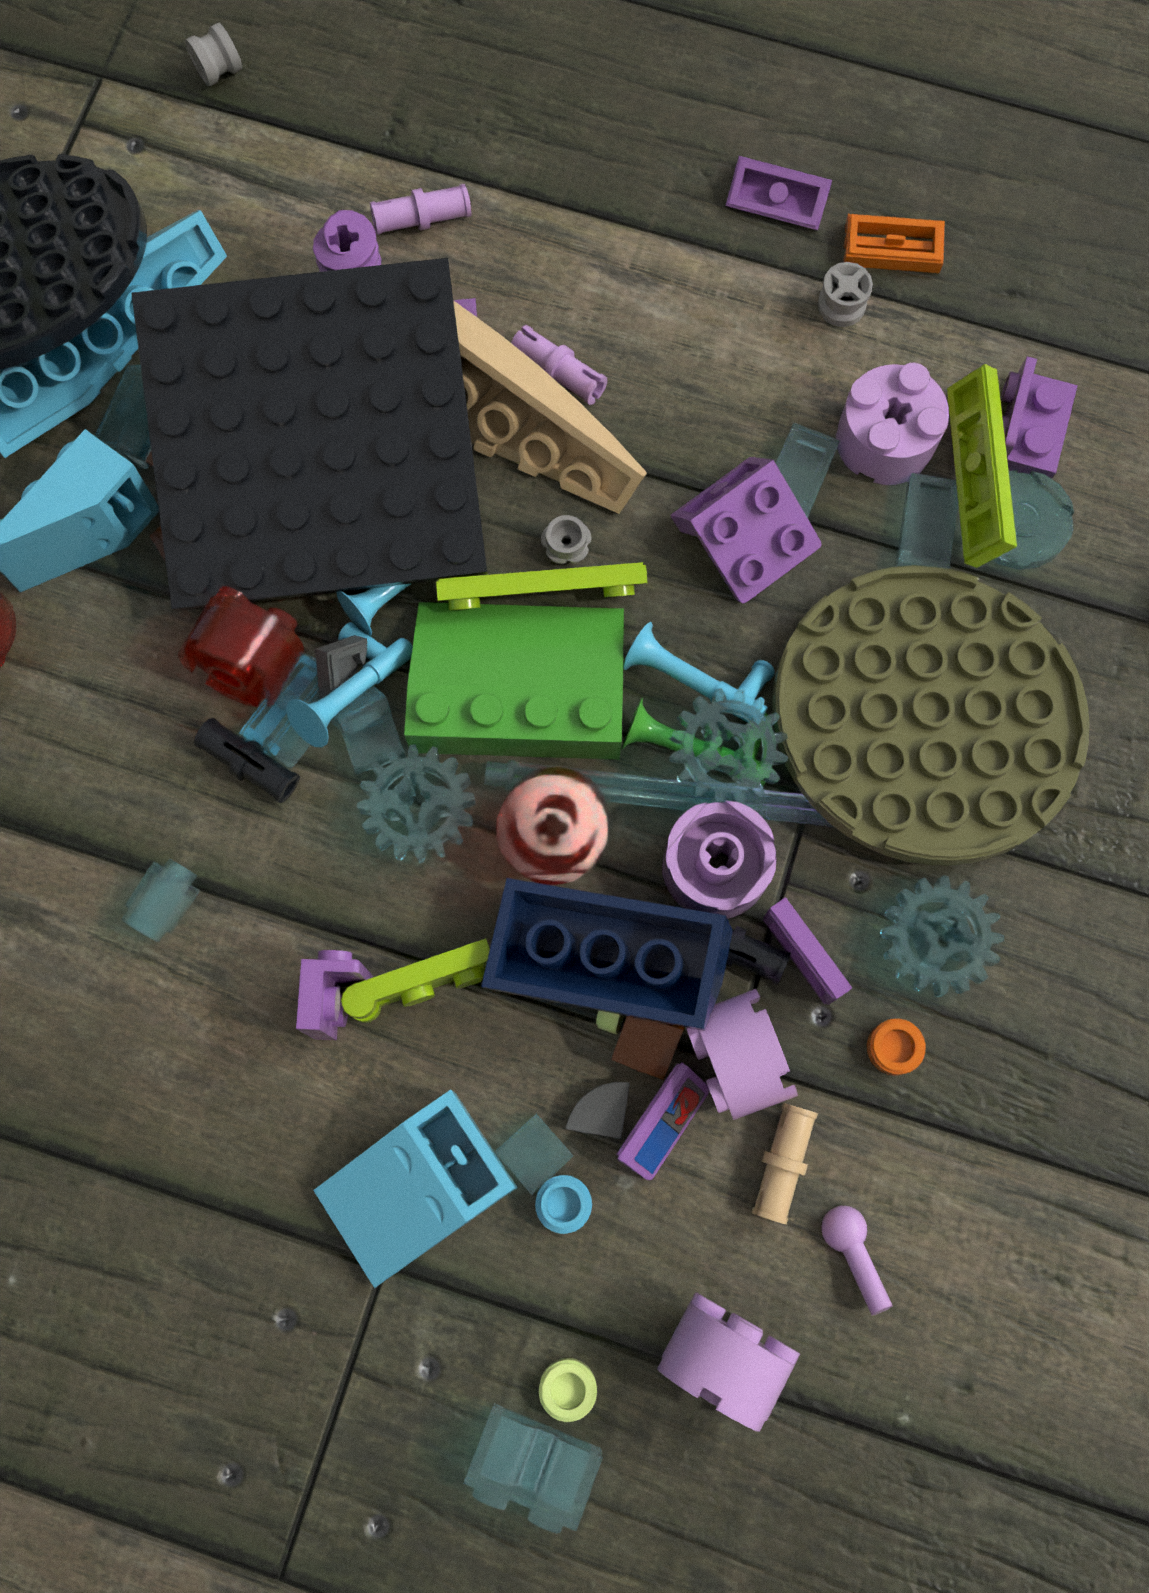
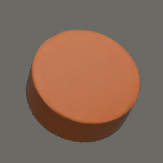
(896, 1047)

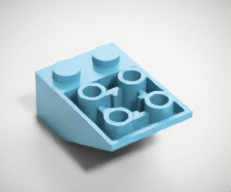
(74, 514)
(414, 1188)

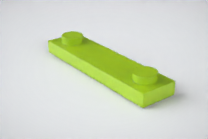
(981, 467)
(615, 580)

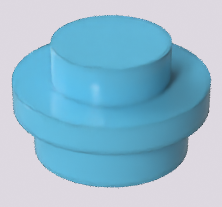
(563, 1204)

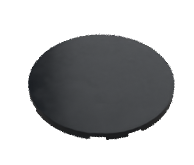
(65, 250)

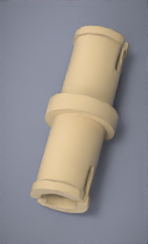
(784, 1163)

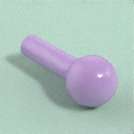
(846, 1232)

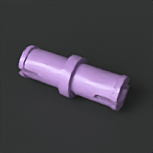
(420, 209)
(561, 365)

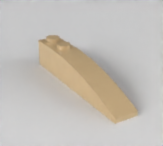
(536, 422)

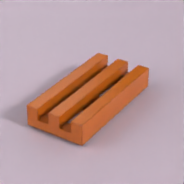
(894, 250)

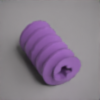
(346, 242)

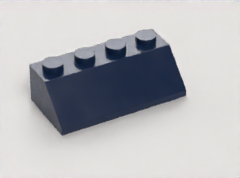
(608, 953)

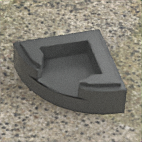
(339, 662)
(601, 1111)

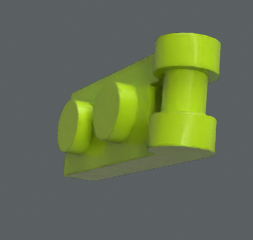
(416, 981)

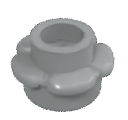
(566, 527)

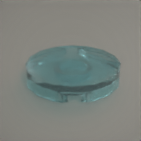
(1040, 518)

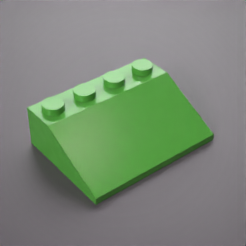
(516, 681)

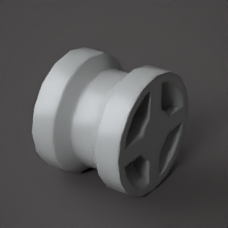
(213, 54)
(844, 281)

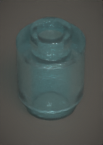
(160, 899)

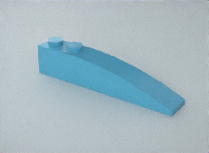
(69, 377)

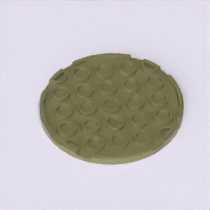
(930, 715)

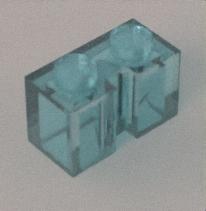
(534, 1468)

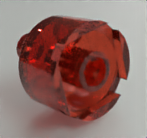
(243, 648)
(532, 847)

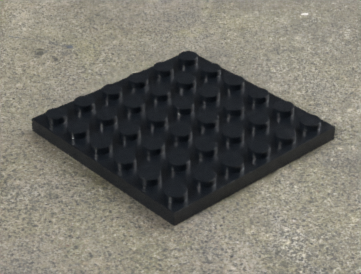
(310, 433)

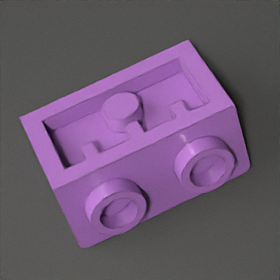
(1035, 419)
(319, 992)

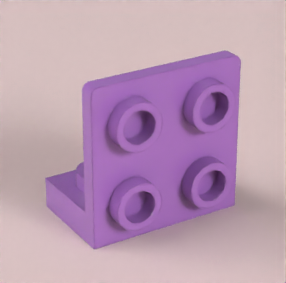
(749, 526)

